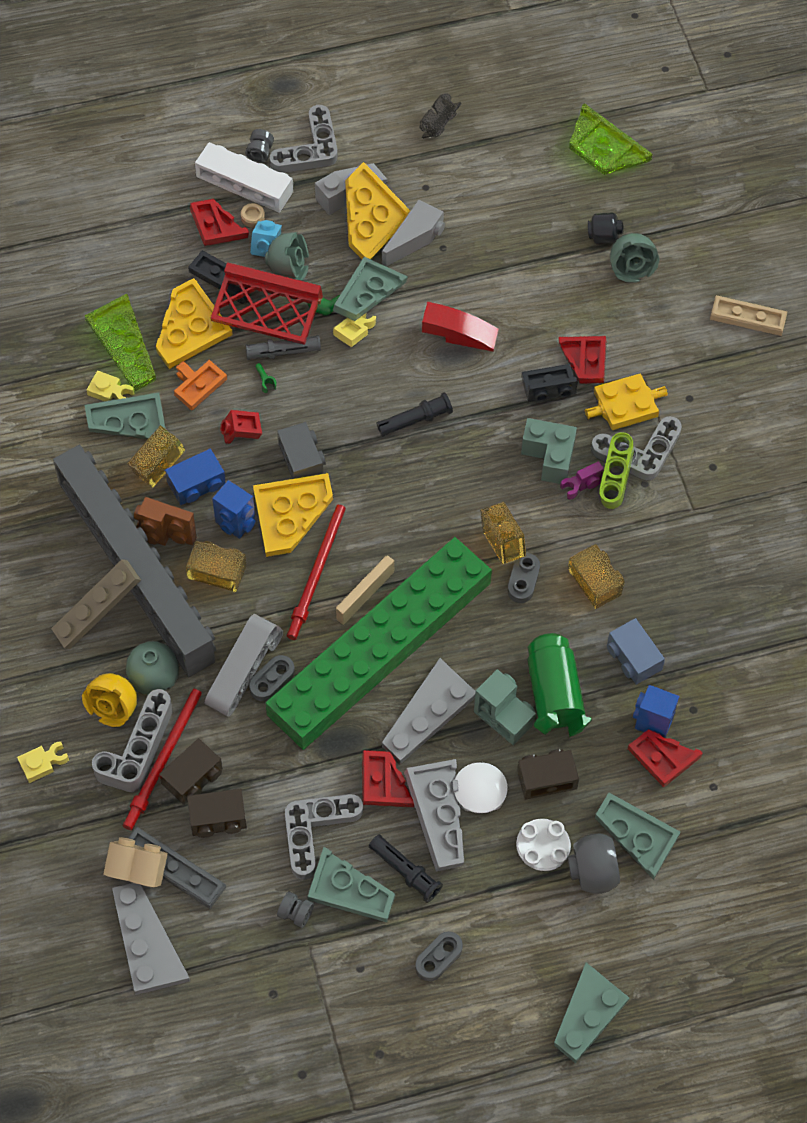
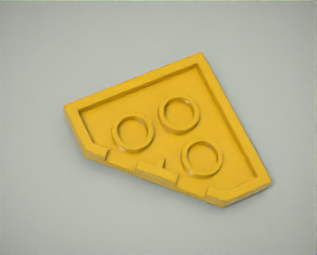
(372, 212)
(188, 325)
(290, 509)

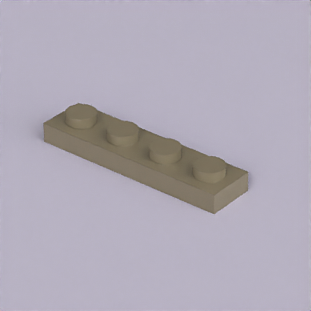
(96, 604)

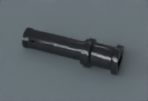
(425, 411)
(414, 875)

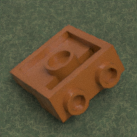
(165, 521)

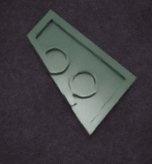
(367, 288)
(127, 416)
(638, 833)
(347, 889)
(588, 1013)

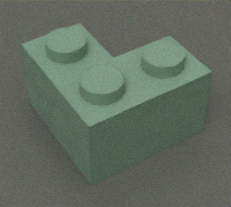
(553, 444)
(501, 709)

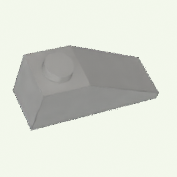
(331, 190)
(414, 233)

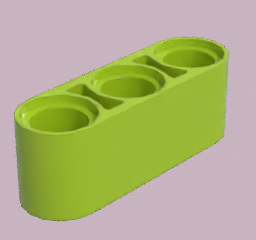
(621, 459)

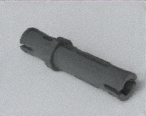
(282, 347)

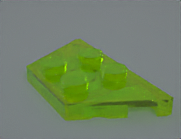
(605, 144)

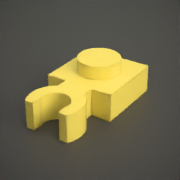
(353, 331)
(108, 387)
(38, 762)

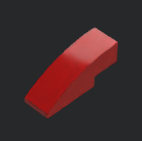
(459, 327)

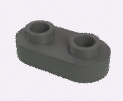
(523, 576)
(270, 678)
(438, 957)

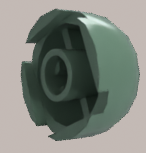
(287, 256)
(633, 257)
(152, 667)

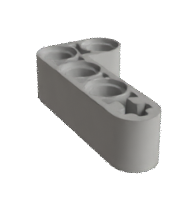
(242, 664)
(139, 740)

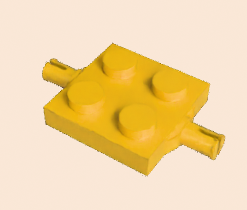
(626, 401)

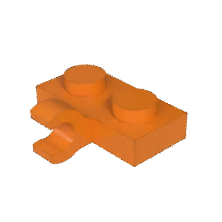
(198, 384)

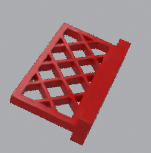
(276, 286)

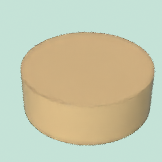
(252, 214)

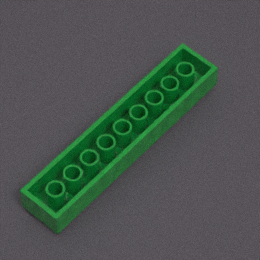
(378, 643)

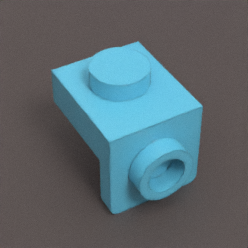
(263, 235)

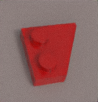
(215, 223)
(586, 357)
(662, 756)
(383, 781)

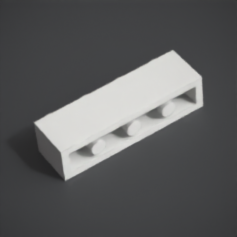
(244, 177)

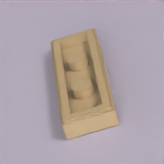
(748, 315)
(365, 590)

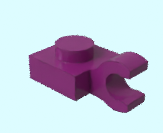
(585, 478)

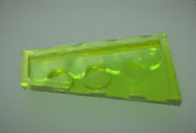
(120, 336)

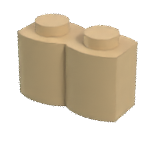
(135, 863)

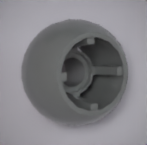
(595, 863)

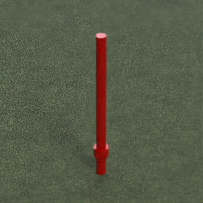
(301, 612)
(140, 802)

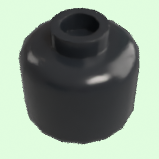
(605, 228)

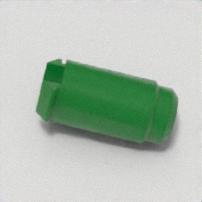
(556, 685)

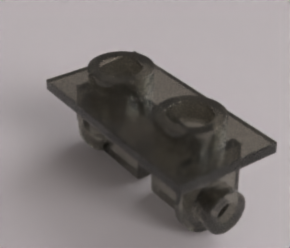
(433, 123)

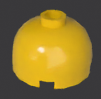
(110, 698)

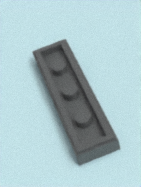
(184, 873)

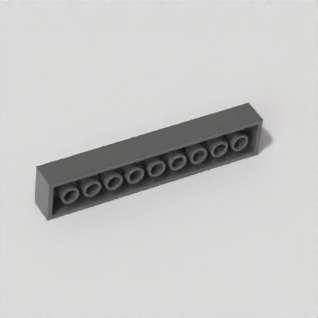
(121, 540)

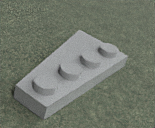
(432, 706)
(438, 811)
(147, 946)

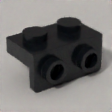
(549, 383)

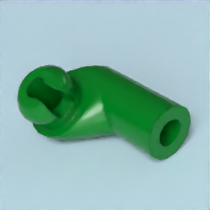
(326, 306)

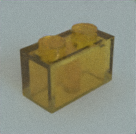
(156, 455)
(503, 532)
(216, 565)
(596, 576)

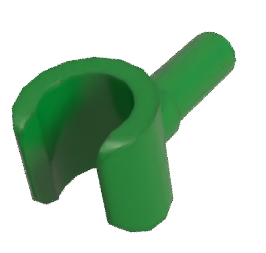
(265, 378)

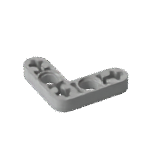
(315, 150)
(642, 458)
(311, 819)

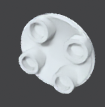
(481, 788)
(543, 844)

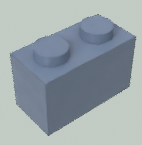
(635, 651)

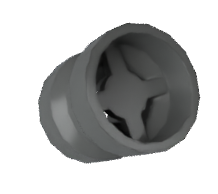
(259, 147)
(295, 909)

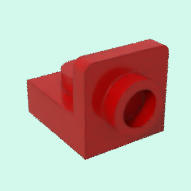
(241, 424)

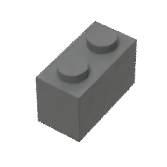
(300, 451)

